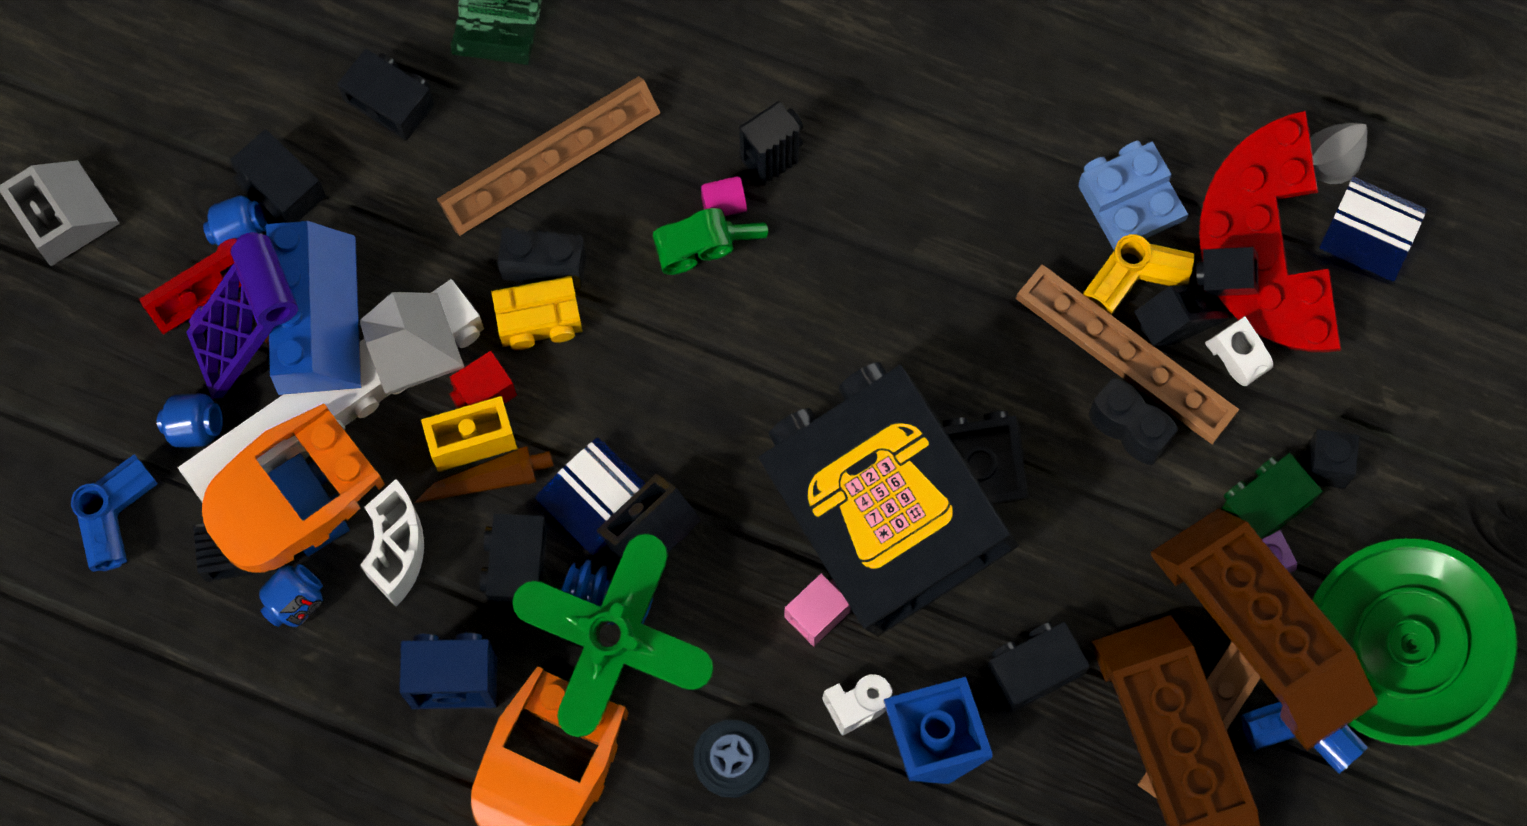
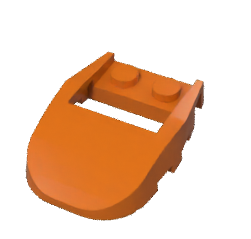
(252, 516)
(524, 793)

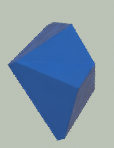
(938, 732)

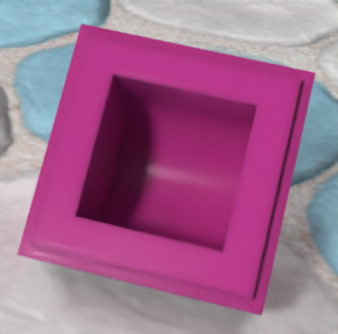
(725, 195)

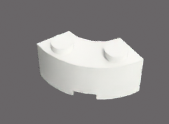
(396, 545)

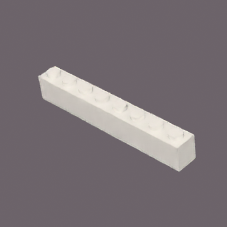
(343, 404)

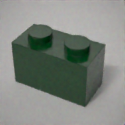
(1274, 496)

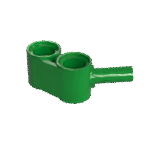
(703, 234)

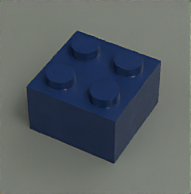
(448, 672)

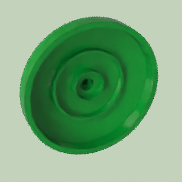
(1427, 636)

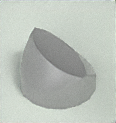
(1339, 152)

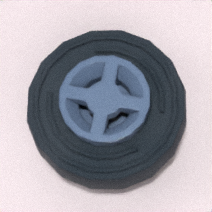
(734, 743)

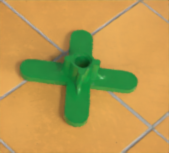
(638, 644)

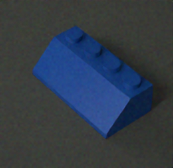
(322, 341)

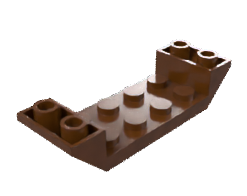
(1270, 624)
(1176, 726)

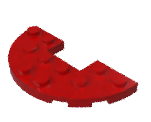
(1244, 212)

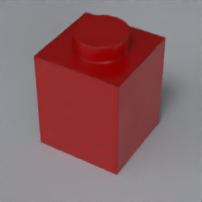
(480, 382)

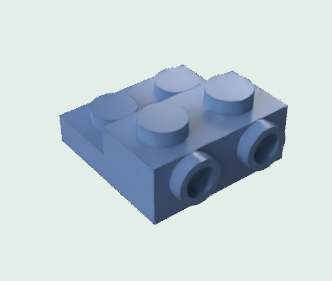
(1132, 193)

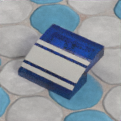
(1373, 229)
(589, 492)

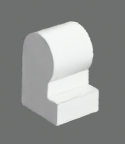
(1241, 352)
(858, 705)

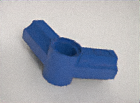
(101, 530)
(1265, 728)

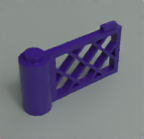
(263, 294)

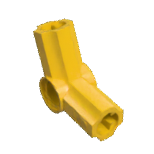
(1156, 265)

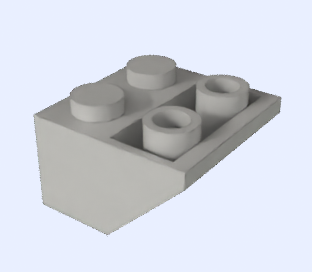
(58, 208)

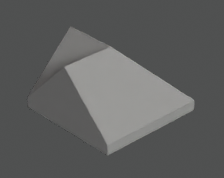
(410, 340)

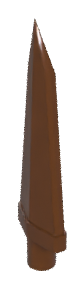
(502, 472)

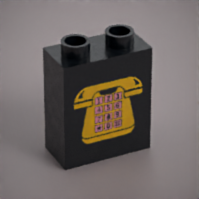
(885, 497)

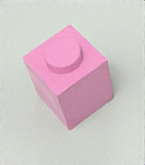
(817, 609)

